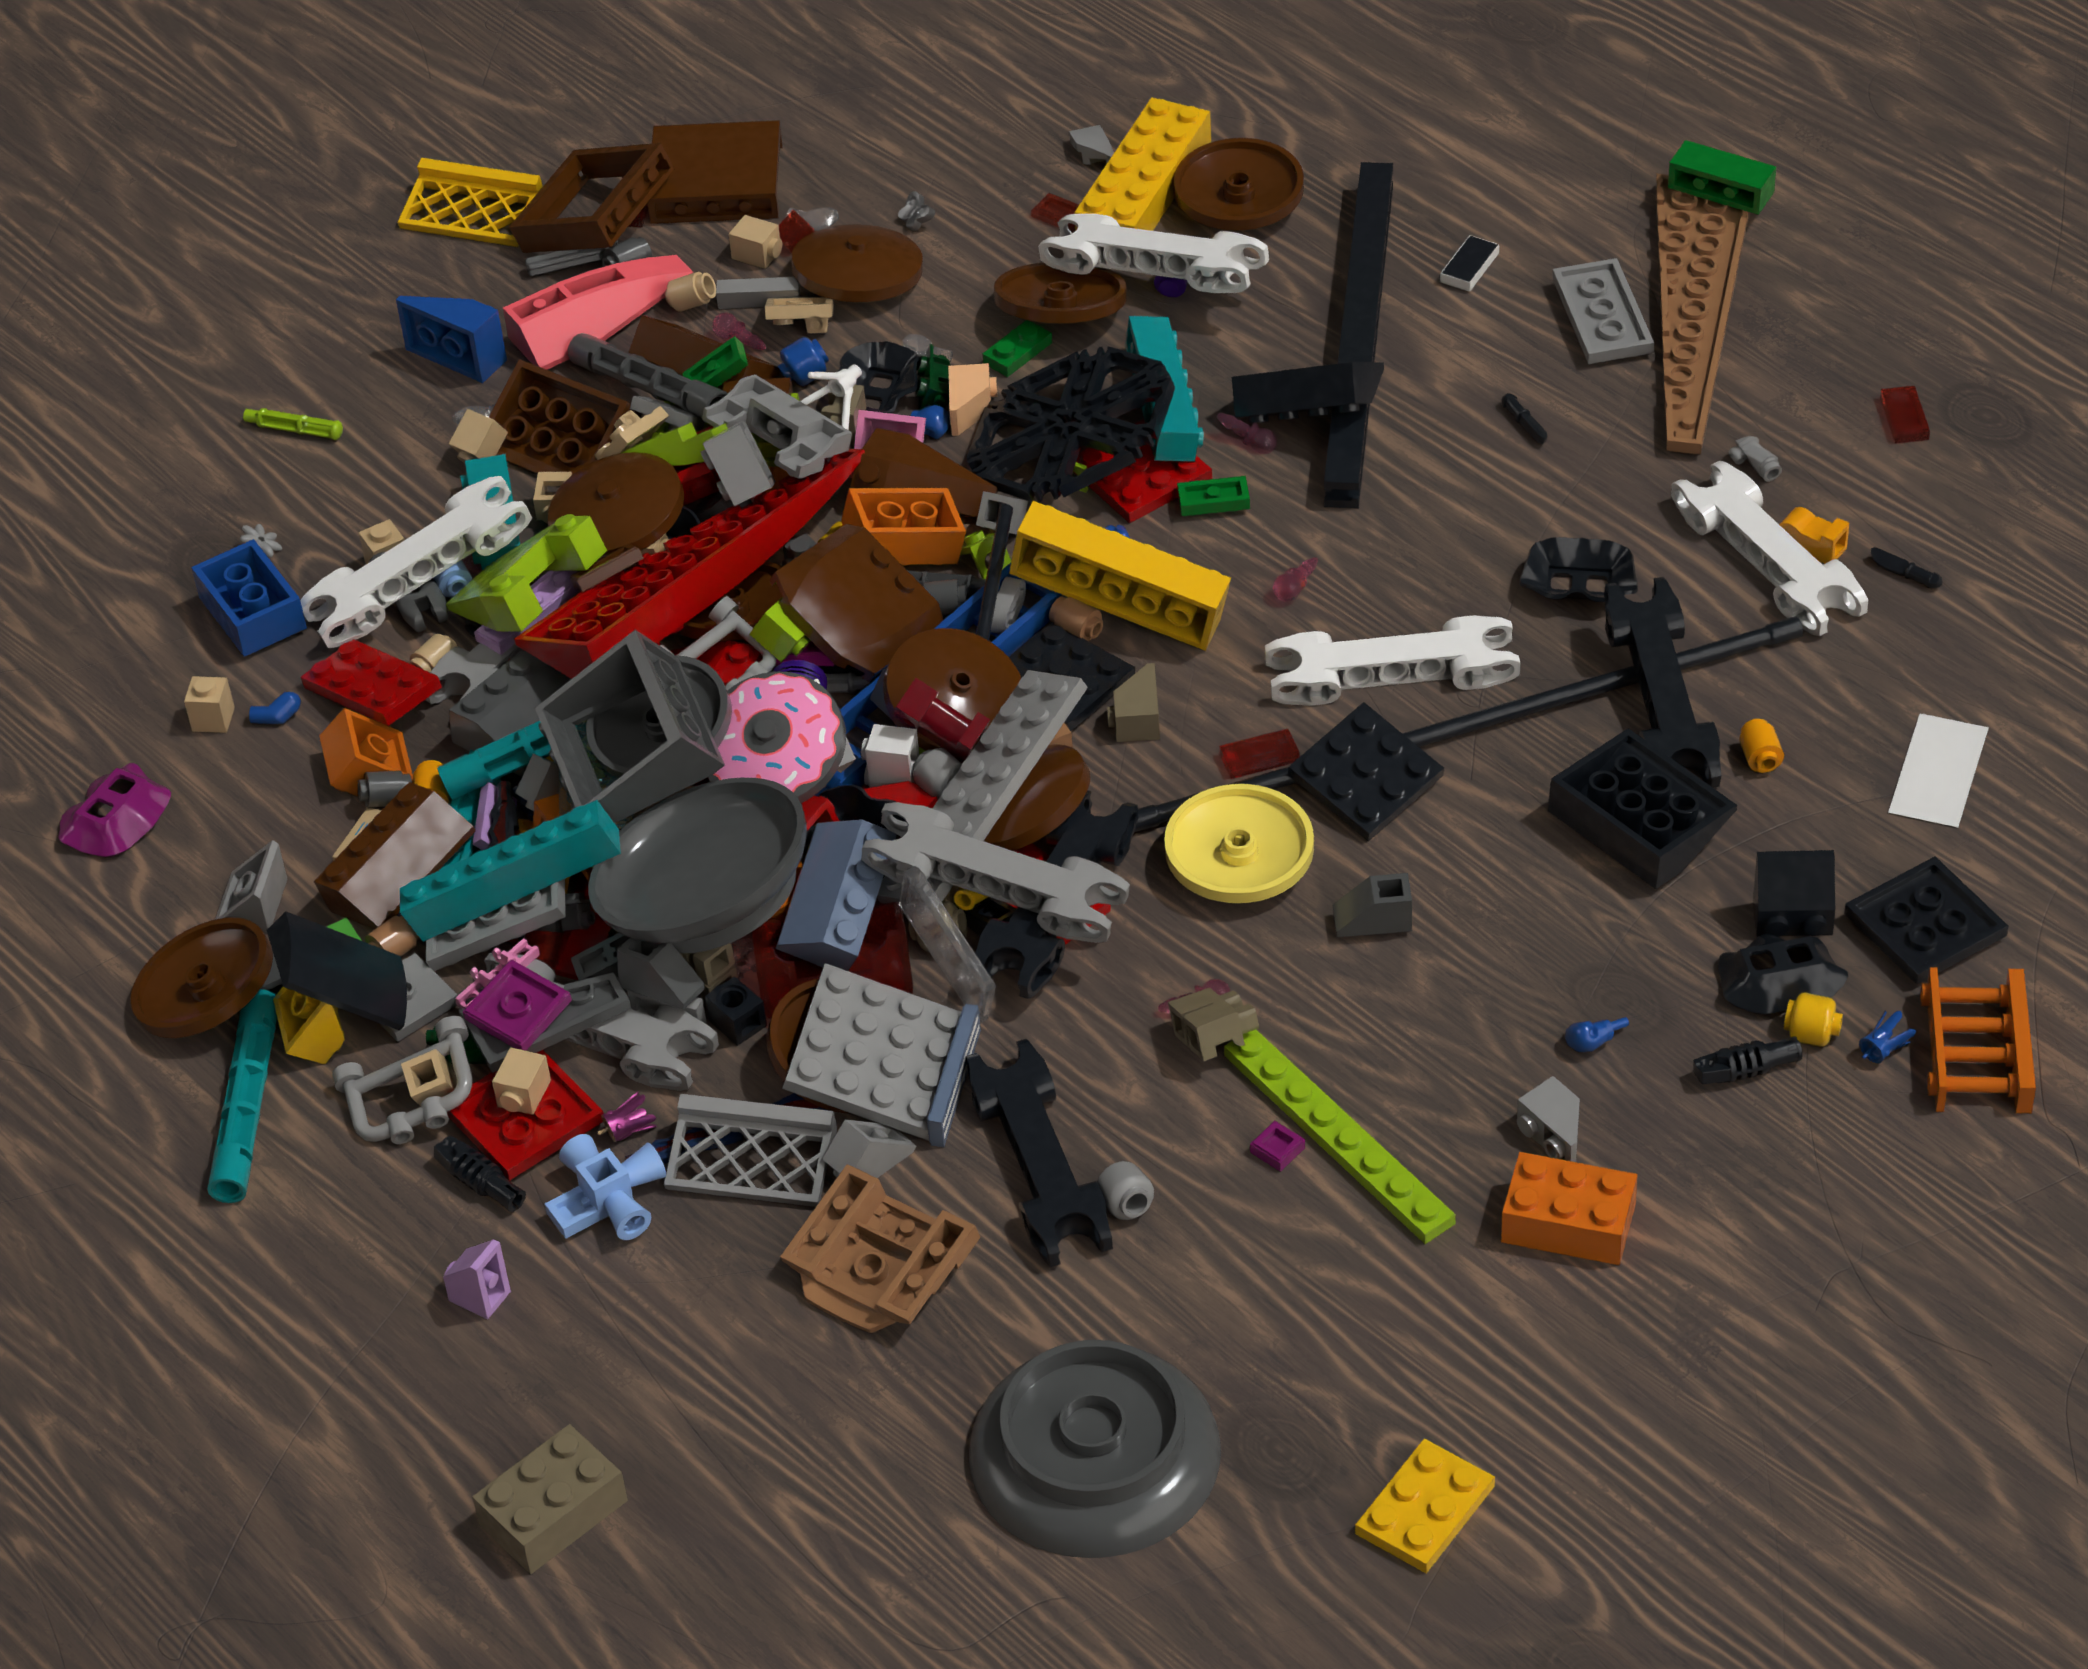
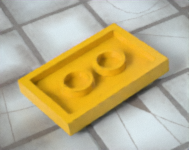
(1425, 1505)

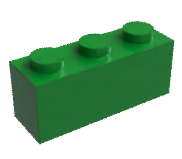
(1722, 177)

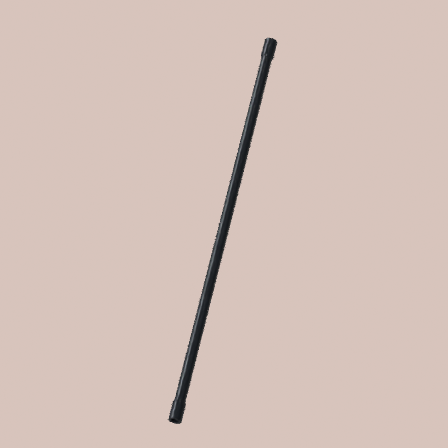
(1771, 634)

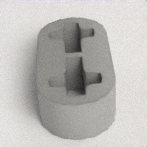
(1008, 604)

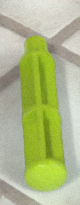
(295, 423)

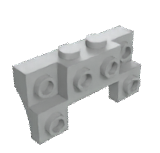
(784, 422)

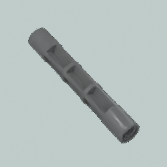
(636, 372)

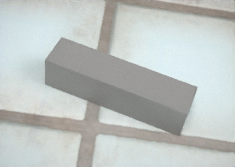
(754, 291)

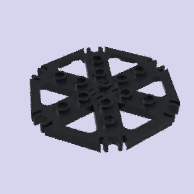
(1079, 419)

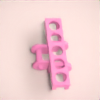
(482, 978)

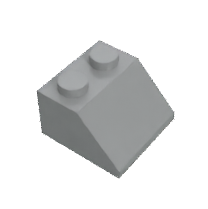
(737, 463)

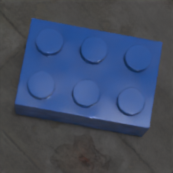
(249, 597)

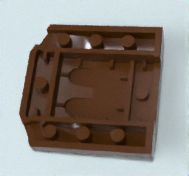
(855, 600)

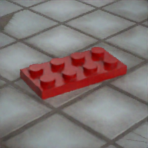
(370, 682)

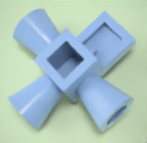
(604, 1188)

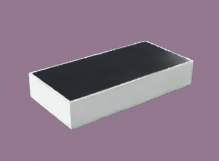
(1469, 263)

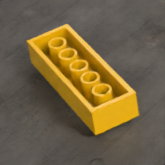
(1140, 174)
(1119, 575)

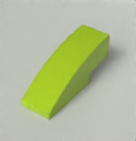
(679, 445)

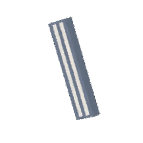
(953, 1075)

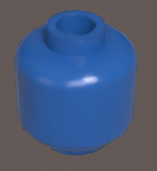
(800, 359)

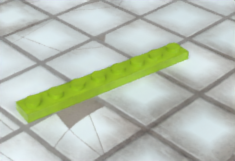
(1341, 1137)

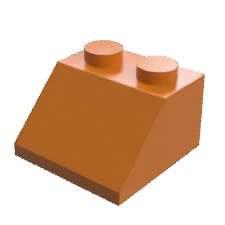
(361, 745)

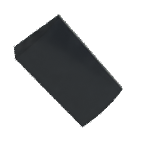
(339, 970)

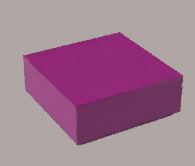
(1277, 1146)

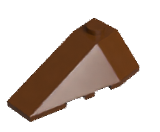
(904, 462)

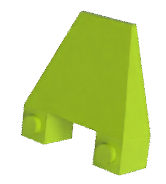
(502, 592)

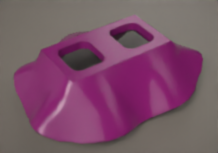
(127, 821)

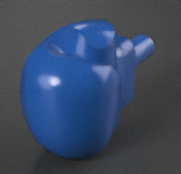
(936, 420)
(1589, 1036)

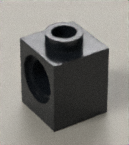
(736, 1010)

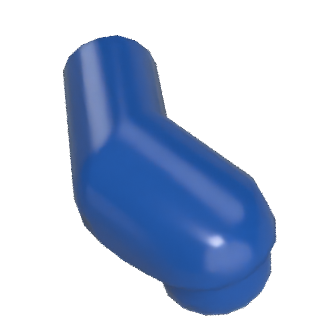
(278, 711)

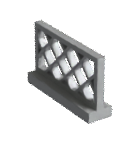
(748, 1119)

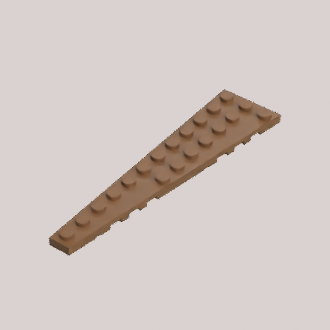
(1697, 273)

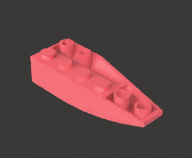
(588, 303)

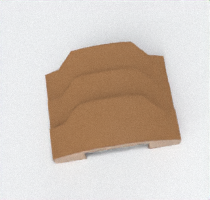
(873, 1255)

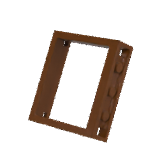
(643, 173)

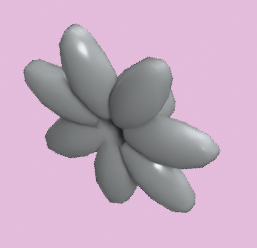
(265, 541)

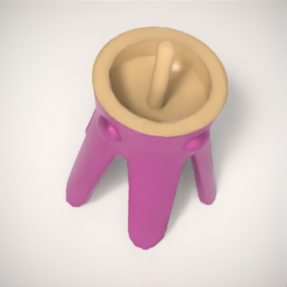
(625, 1121)

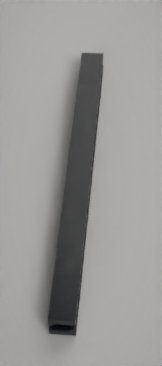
(1359, 329)

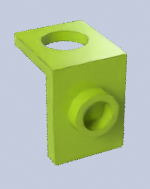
(979, 546)

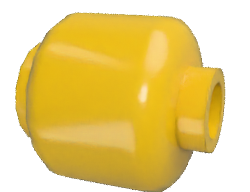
(1813, 1019)

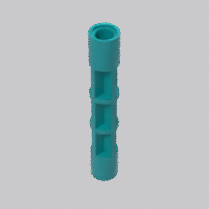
(493, 761)
(243, 1099)

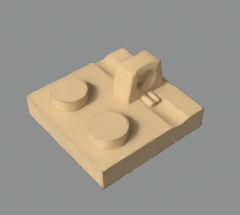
(813, 309)
(632, 431)

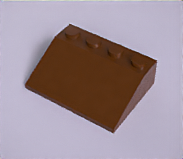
(554, 420)

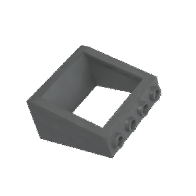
(616, 676)

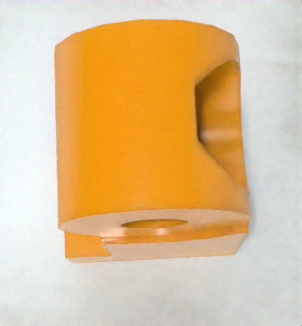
(1818, 536)

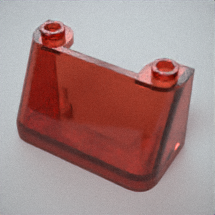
(881, 957)

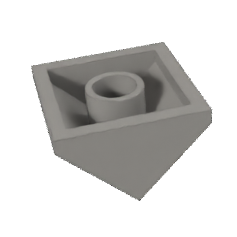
(256, 888)

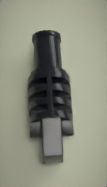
(1746, 1060)
(478, 1172)

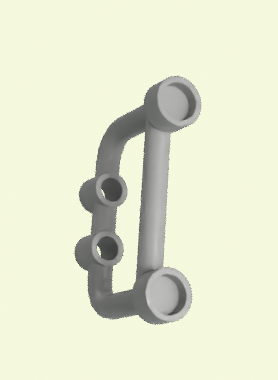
(727, 620)
(433, 1111)

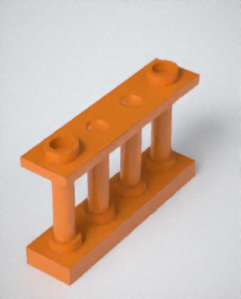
(2013, 1024)

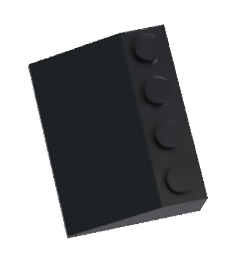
(1639, 807)

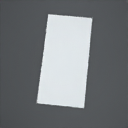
(1938, 770)

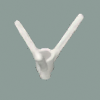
(839, 384)

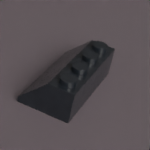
(1305, 390)

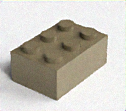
(550, 1498)

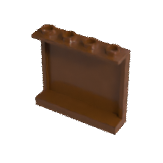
(718, 172)

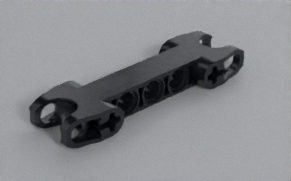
(1649, 635)
(1022, 941)
(1058, 1203)

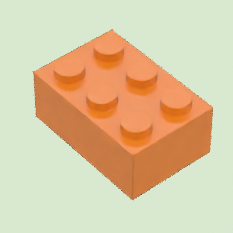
(909, 522)
(1569, 1208)

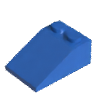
(453, 334)

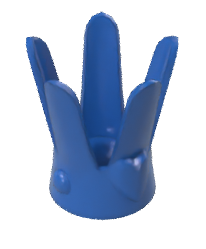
(1878, 1043)

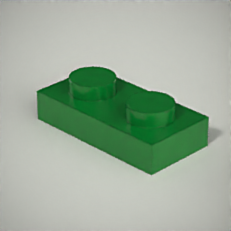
(1017, 348)
(719, 364)
(1213, 496)

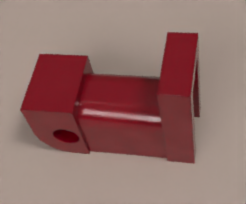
(938, 721)

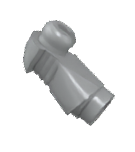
(1761, 459)

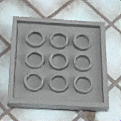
(872, 1050)

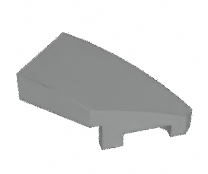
(1092, 143)

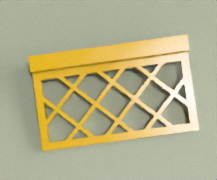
(479, 184)

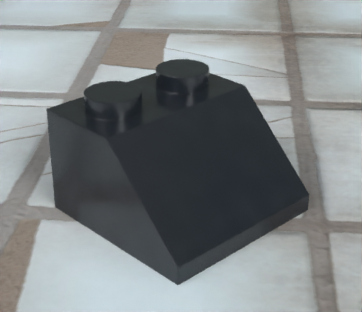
(1794, 893)

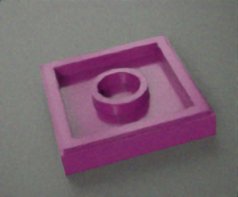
(517, 1006)

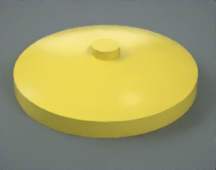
(1239, 843)

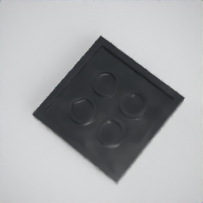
(1065, 654)
(1366, 771)
(1926, 919)

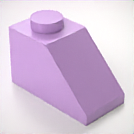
(478, 1279)

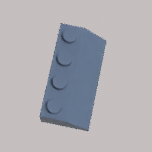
(833, 895)

